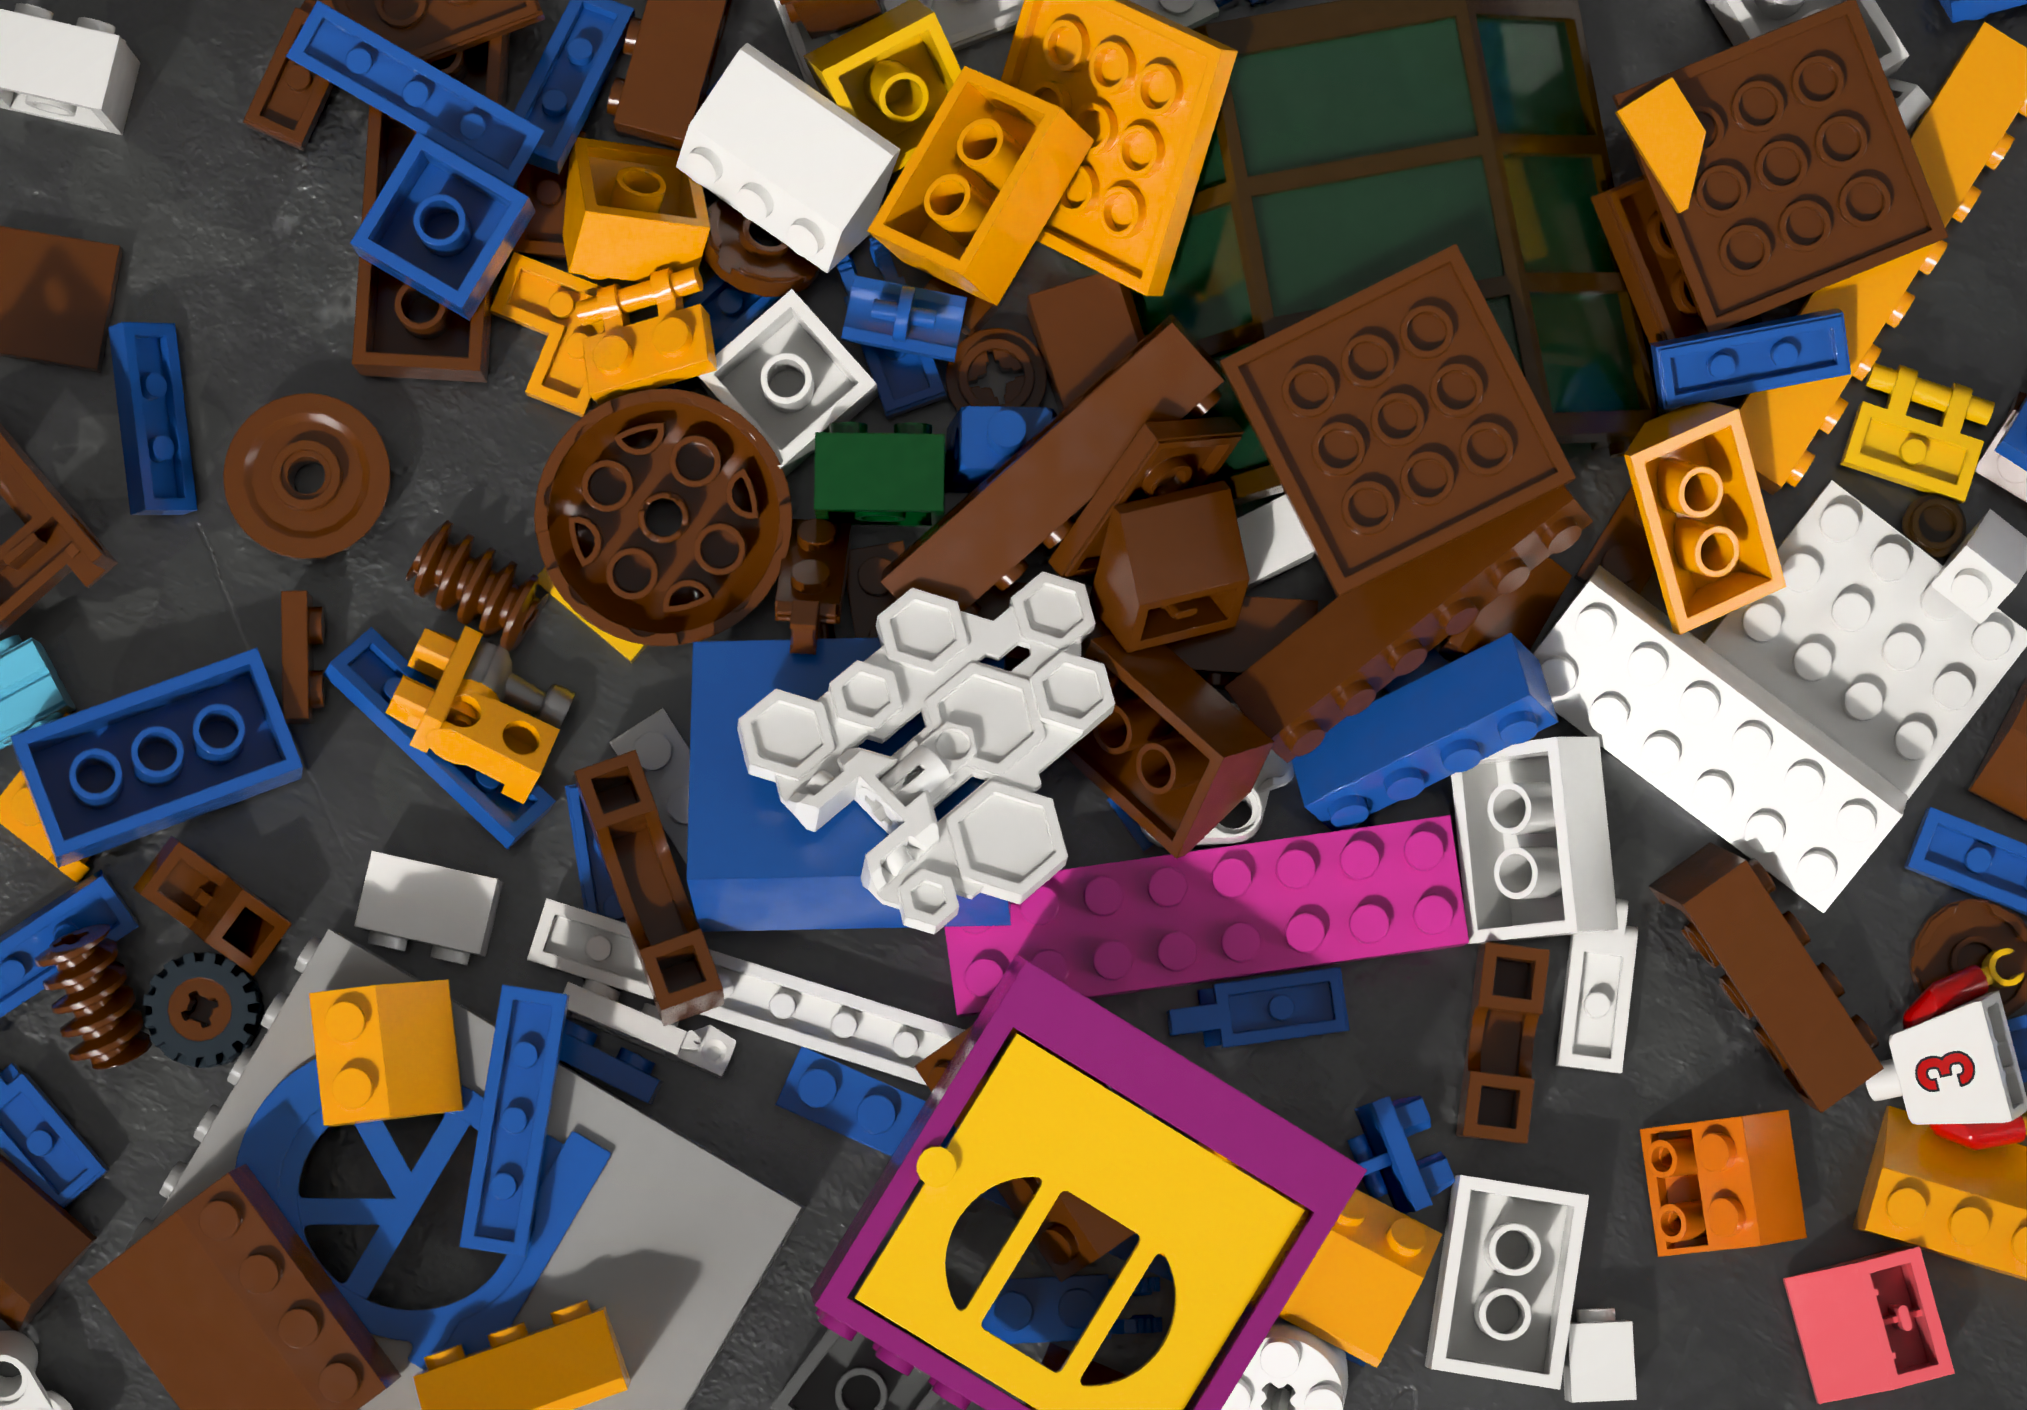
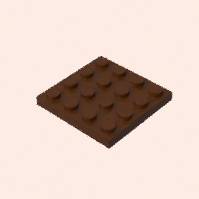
(1796, 169)
(1397, 420)

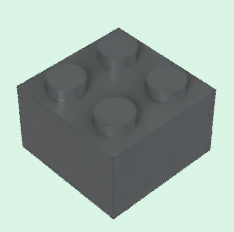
(851, 1377)

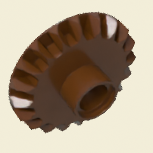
(280, 442)

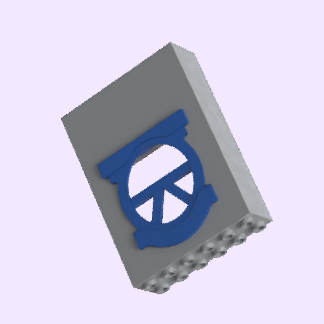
(618, 1218)

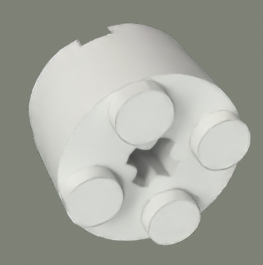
(1297, 1358)

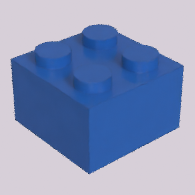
(443, 226)

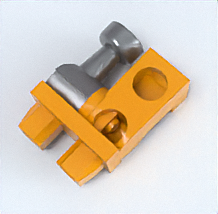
(472, 711)

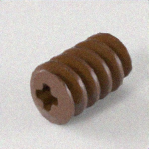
(476, 587)
(95, 997)

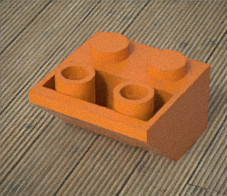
(1723, 1183)

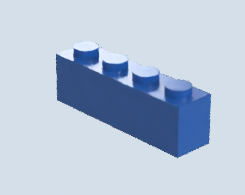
(1425, 733)

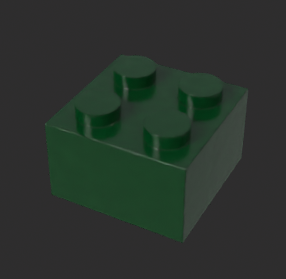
(880, 476)

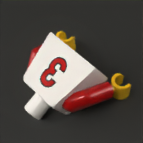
(1958, 1061)

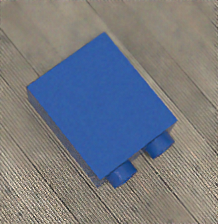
(745, 849)

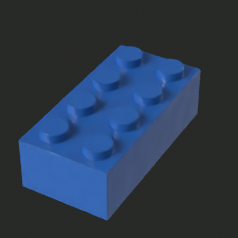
(157, 757)

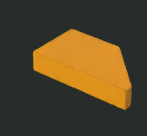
(1666, 138)

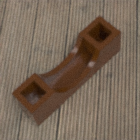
(649, 888)

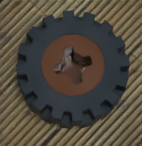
(230, 1020)

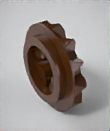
(1012, 353)

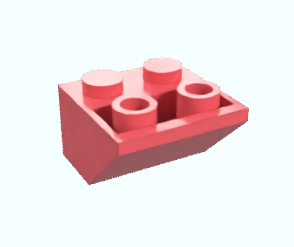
(1868, 1325)

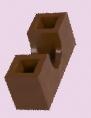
(1501, 1042)

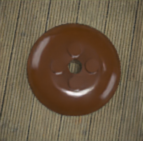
(597, 529)

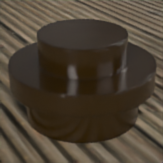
(1934, 525)

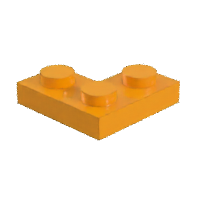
(545, 302)

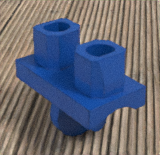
(904, 318)
(1389, 1158)

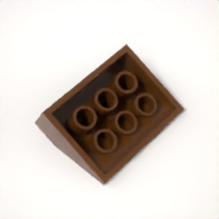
(241, 1309)

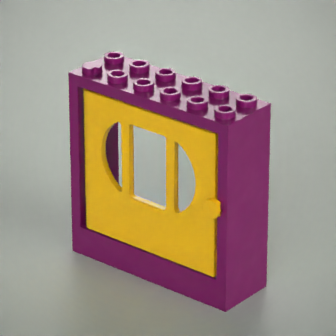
(1225, 1235)

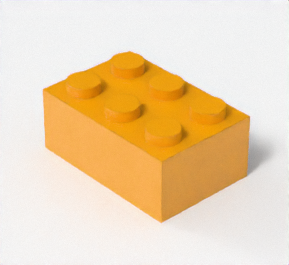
(981, 185)

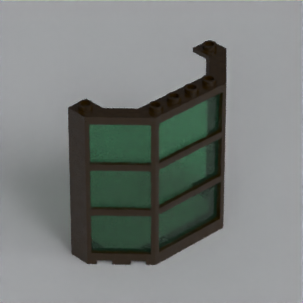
(1383, 139)

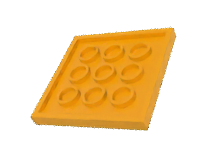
(1148, 103)

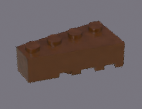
(1771, 974)

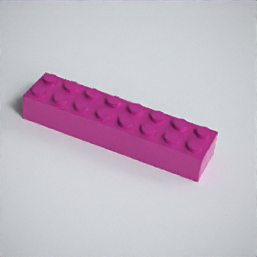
(1226, 913)

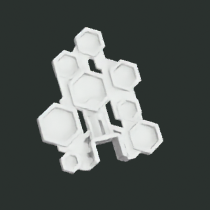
(976, 726)

